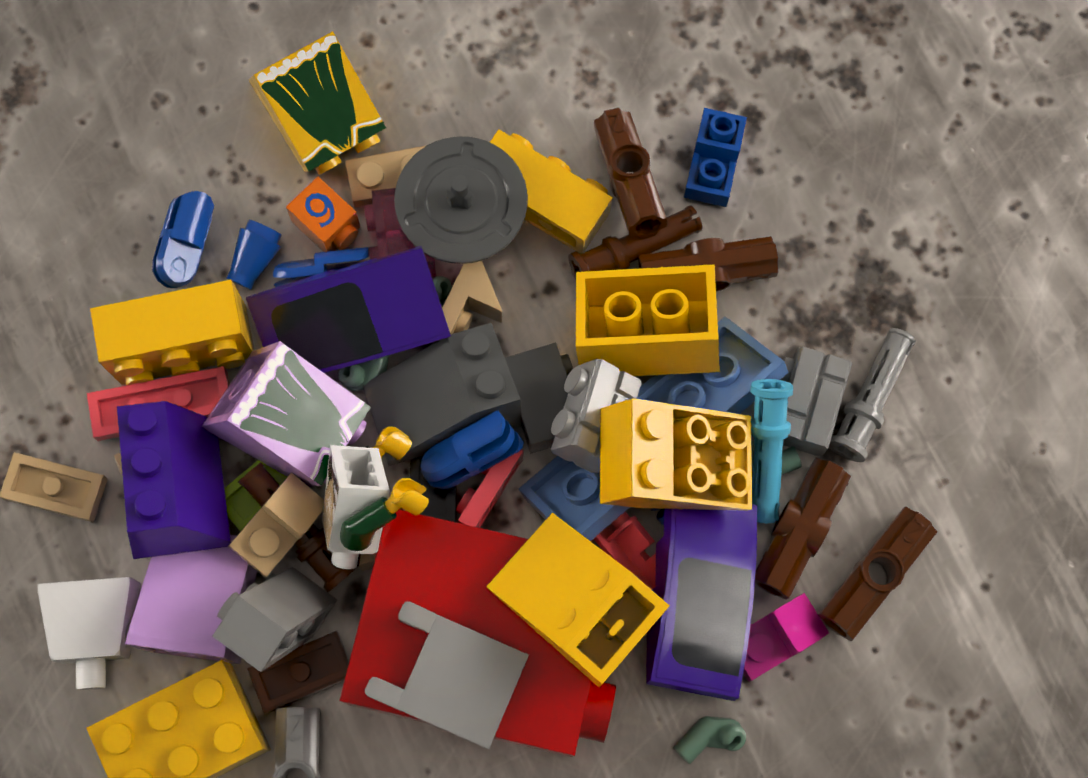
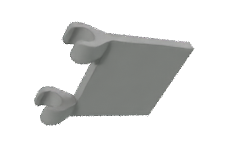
(458, 679)

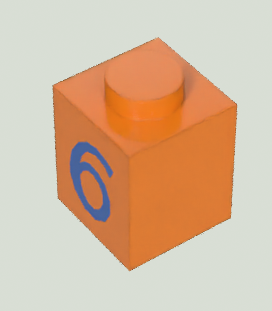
(324, 216)

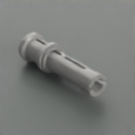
(865, 411)

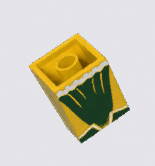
(318, 104)

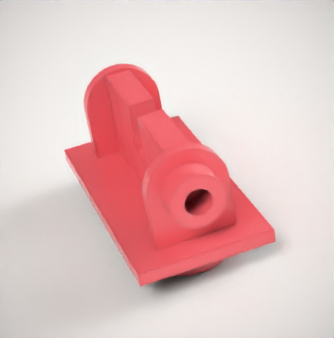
(627, 543)

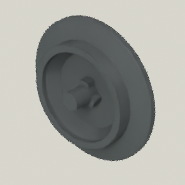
(461, 200)

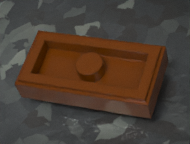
(301, 672)

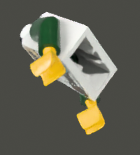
(358, 497)

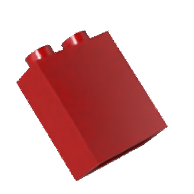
(447, 572)

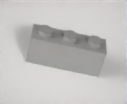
(273, 617)

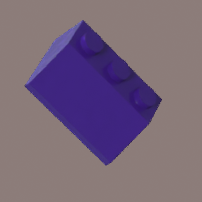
(171, 481)

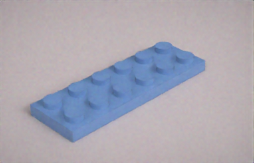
(575, 492)

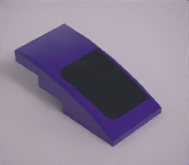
(354, 311)
(709, 583)

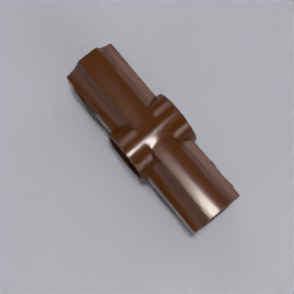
(635, 190)
(733, 260)
(801, 528)
(859, 594)

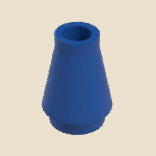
(253, 252)

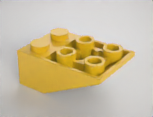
(674, 457)
(578, 598)

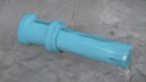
(769, 430)

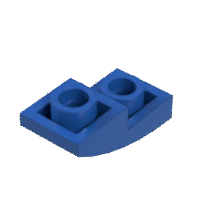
(715, 157)

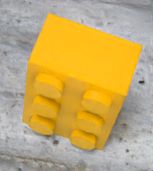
(649, 319)
(173, 333)
(182, 731)

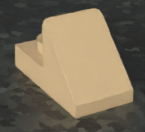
(470, 292)
(278, 525)

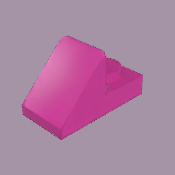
(782, 635)

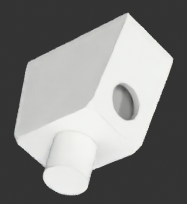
(88, 624)

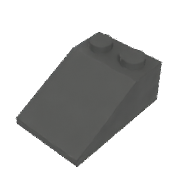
(444, 390)

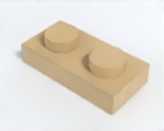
(376, 173)
(53, 487)

